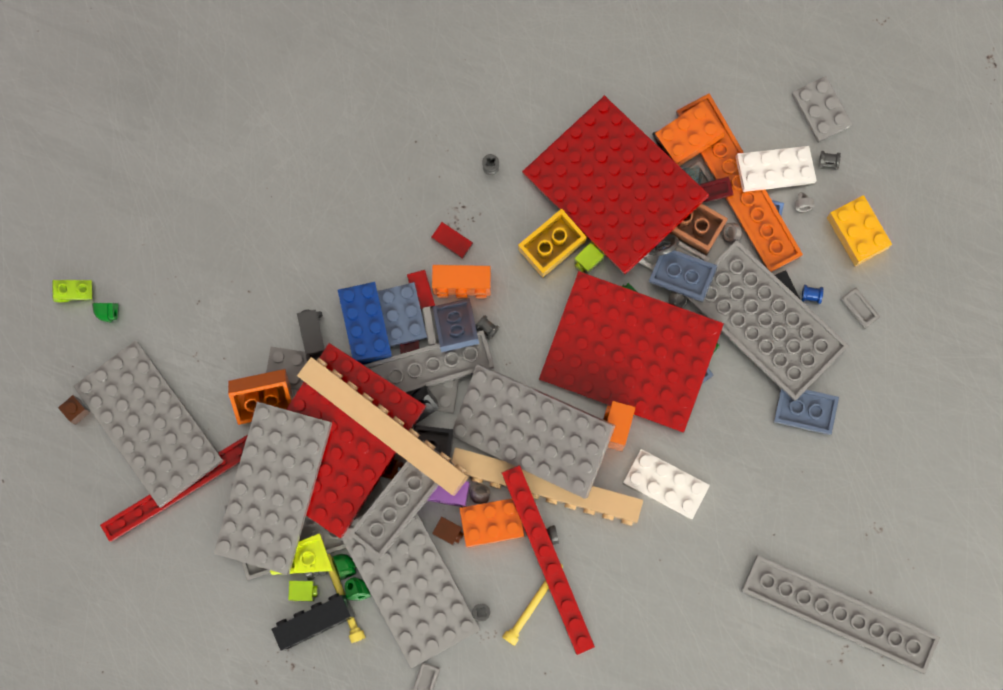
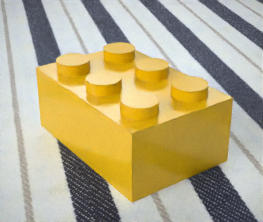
(859, 230)
(552, 243)

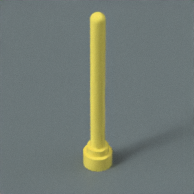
(356, 633)
(512, 635)

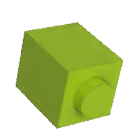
(588, 259)
(302, 591)

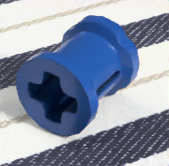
(812, 294)

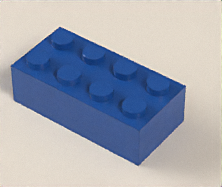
(364, 323)

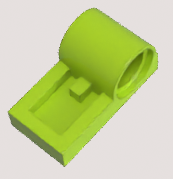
(71, 290)

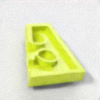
(310, 557)

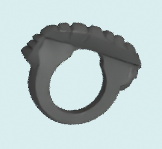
(669, 239)

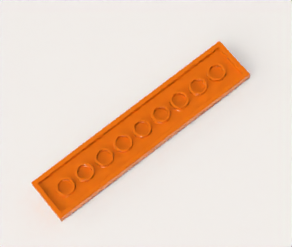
(752, 208)

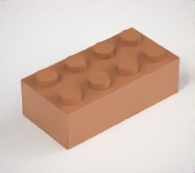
(700, 228)

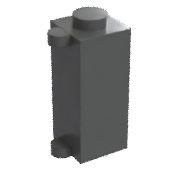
(311, 333)

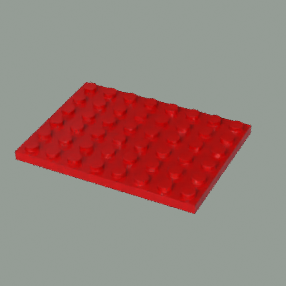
(615, 184)
(631, 351)
(352, 454)

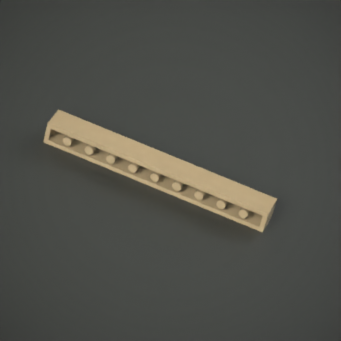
(383, 426)
(600, 500)

